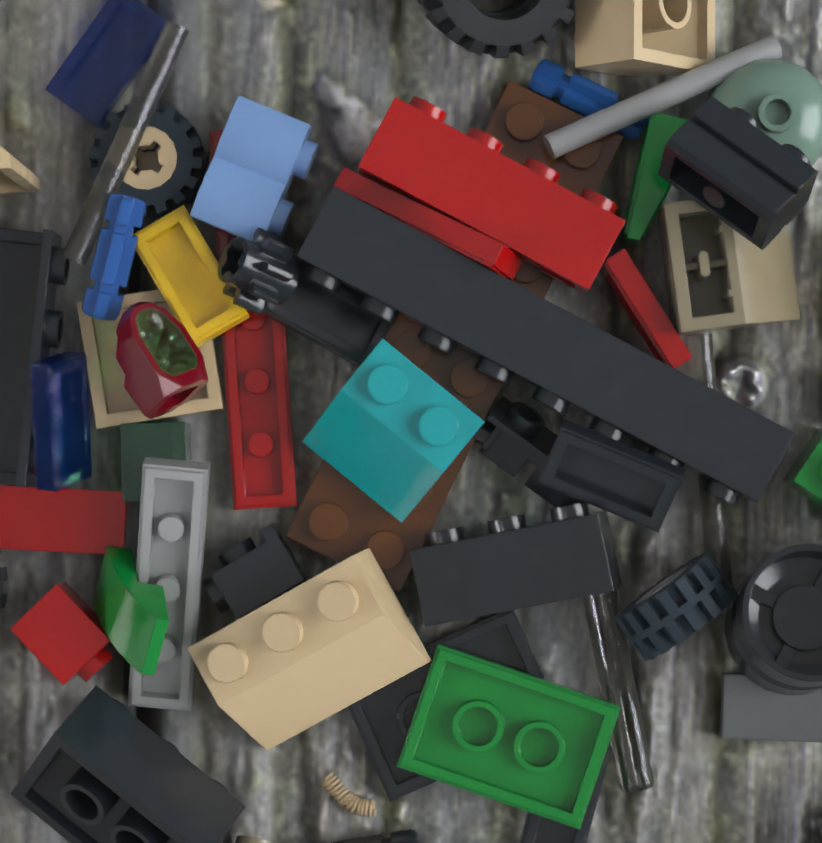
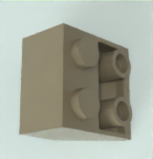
(721, 277)

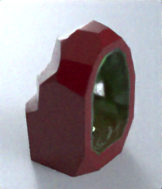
(158, 359)

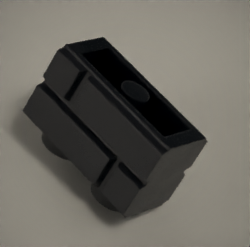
(738, 171)

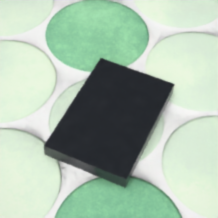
(388, 712)

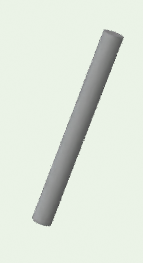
(657, 98)

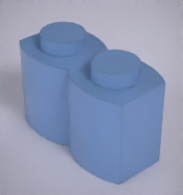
(254, 171)

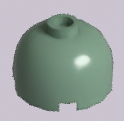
(781, 100)

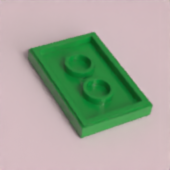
(509, 736)

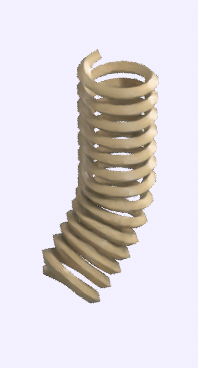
(350, 801)

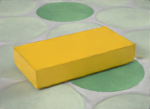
(188, 276)

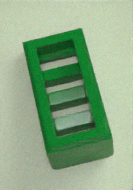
(647, 187)

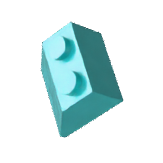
(392, 430)

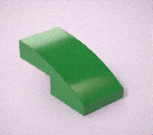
(130, 611)

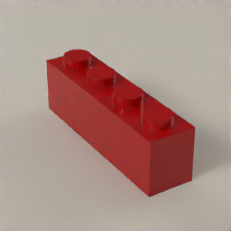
(492, 193)

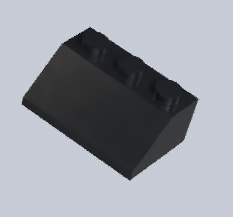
(122, 783)

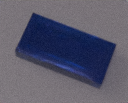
(107, 59)
(61, 420)

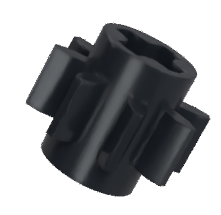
(258, 271)

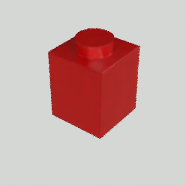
(64, 635)

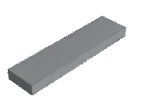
(173, 557)

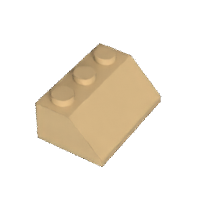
(644, 36)
(310, 651)

